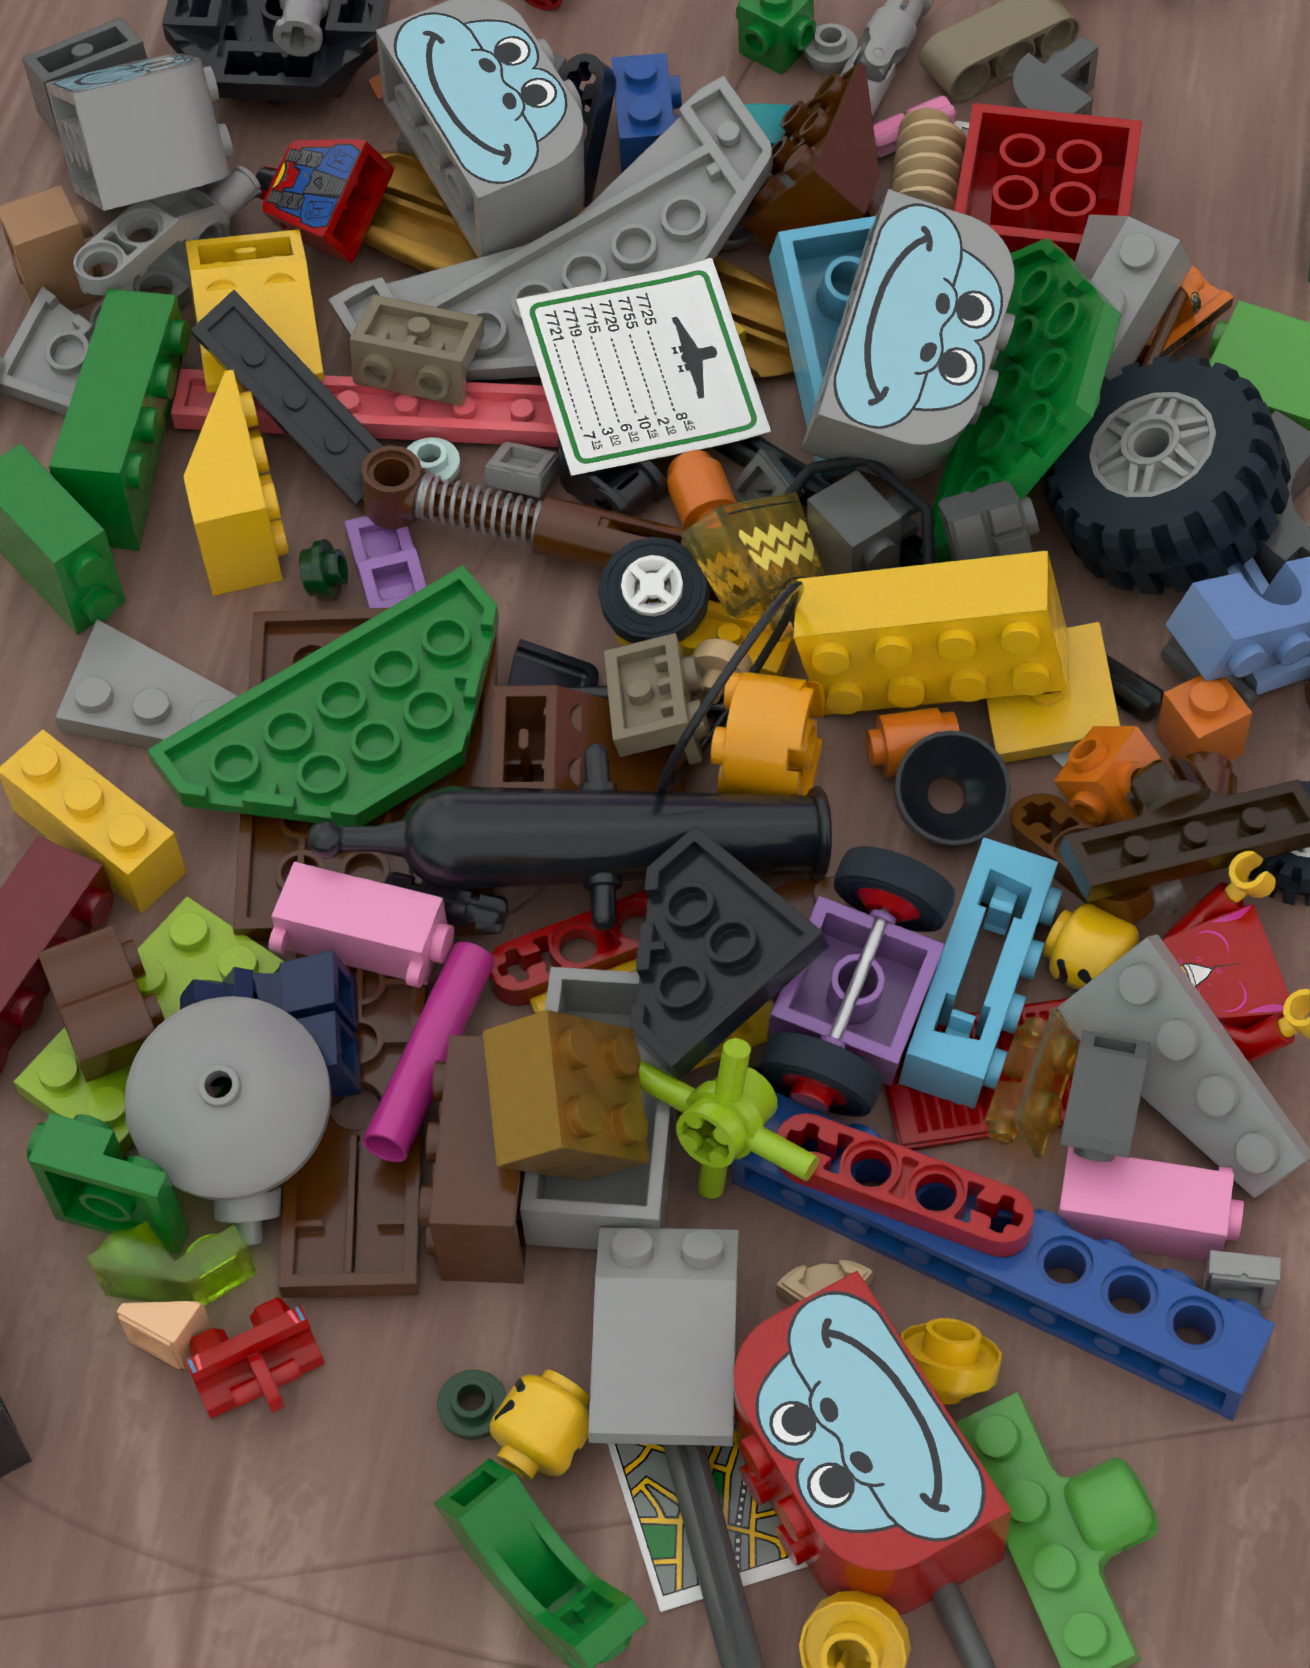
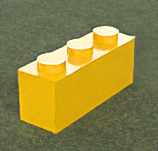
(92, 818)

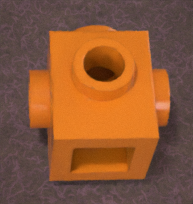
(1102, 772)

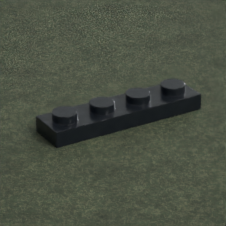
(288, 392)

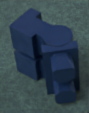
(314, 992)

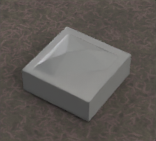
(521, 469)
(1242, 1277)

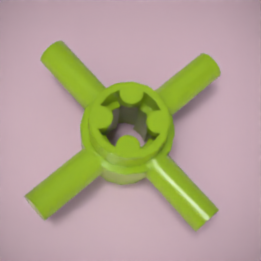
(727, 1118)

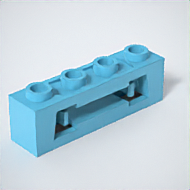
(952, 1062)

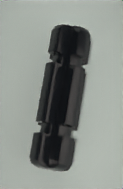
(461, 907)

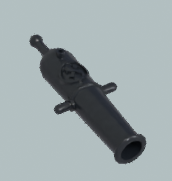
(585, 834)

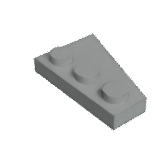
(133, 692)

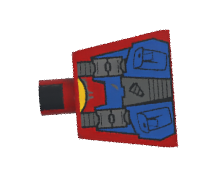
(326, 192)

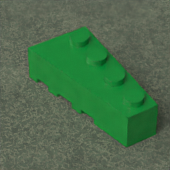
(121, 411)

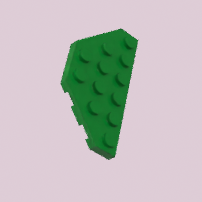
(1044, 380)
(350, 721)

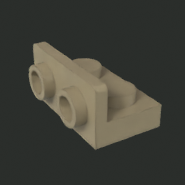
(415, 349)
(653, 696)

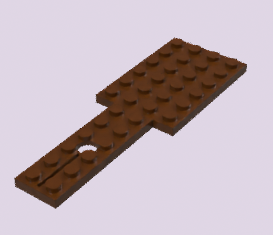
(322, 1194)

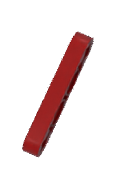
(611, 950)
(909, 1173)

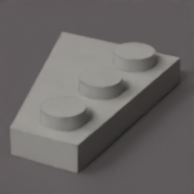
(46, 354)

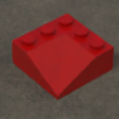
(1045, 172)

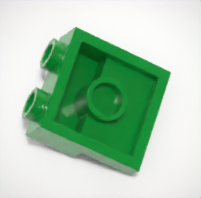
(95, 1185)

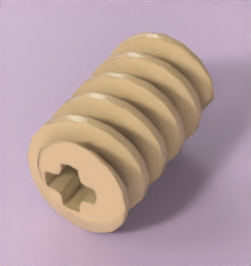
(928, 157)

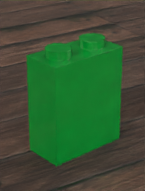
(55, 543)

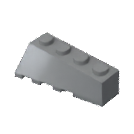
(1137, 273)

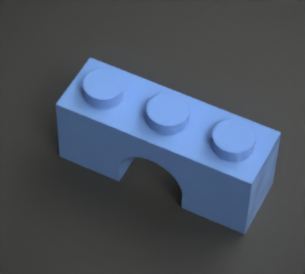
(1236, 631)

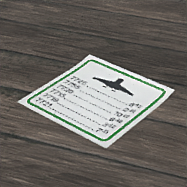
(642, 367)

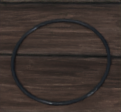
(795, 589)

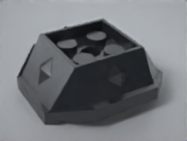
(247, 63)

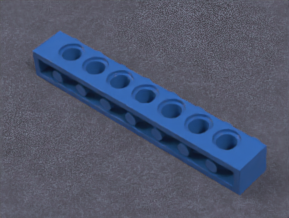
(1018, 1285)

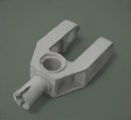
(162, 259)

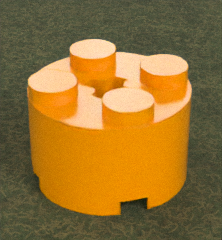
(769, 735)

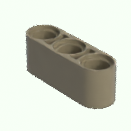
(992, 42)

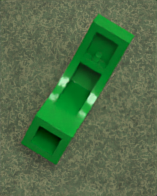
(536, 1571)

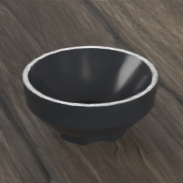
(969, 764)

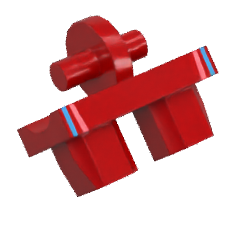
(254, 1362)

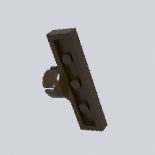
(1184, 831)

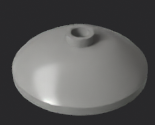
(256, 1131)

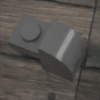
(1058, 83)

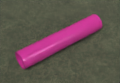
(411, 1085)

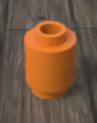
(697, 486)
(900, 731)

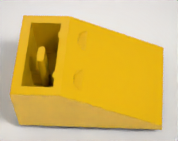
(270, 277)
(229, 497)

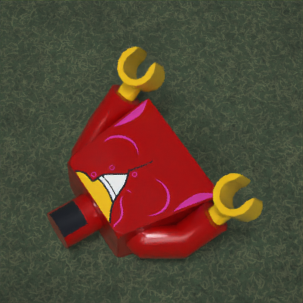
(1234, 967)

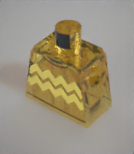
(754, 554)

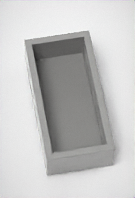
(571, 1210)

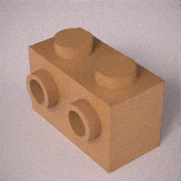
(42, 242)

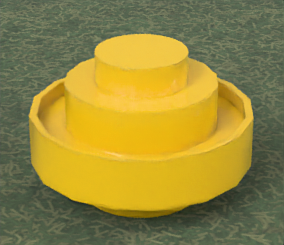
(953, 1357)
(854, 1632)

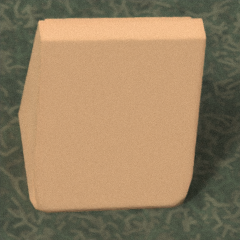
(164, 1328)

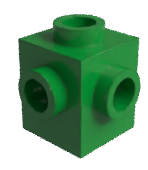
(775, 31)

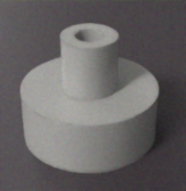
(250, 1213)

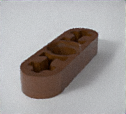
(1030, 833)

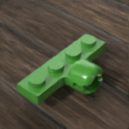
(1064, 1532)

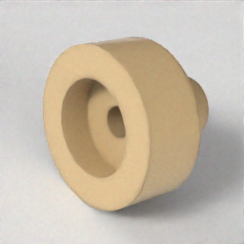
(712, 658)

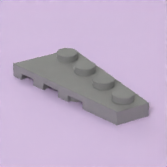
(1192, 1065)

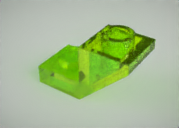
(140, 1269)

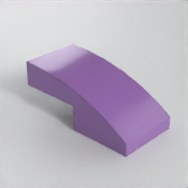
(384, 562)

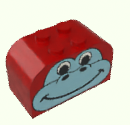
(861, 1453)

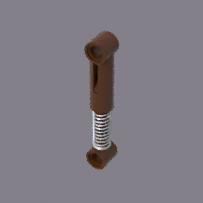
(402, 492)

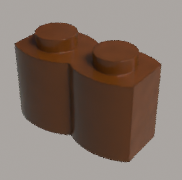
(101, 1000)

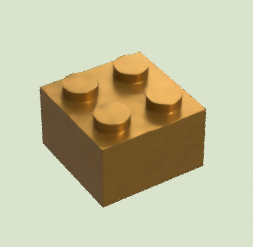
(565, 1096)

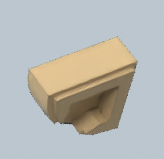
(808, 1280)

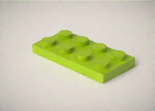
(183, 948)

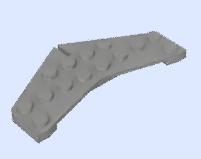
(654, 217)

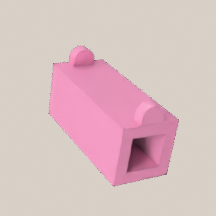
(362, 922)
(1151, 1205)

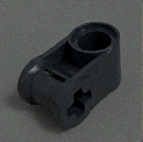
(615, 489)

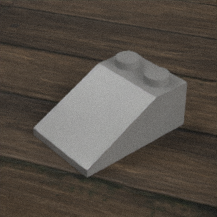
(664, 1336)

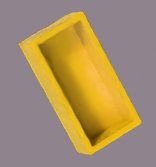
(934, 633)

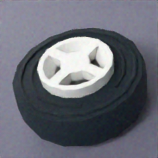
(643, 572)

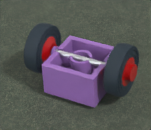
(855, 1006)

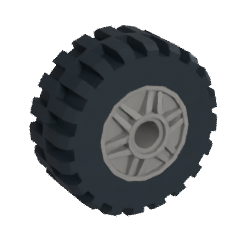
(1171, 476)

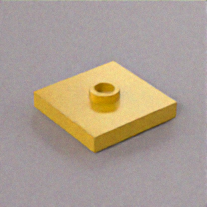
(1059, 719)

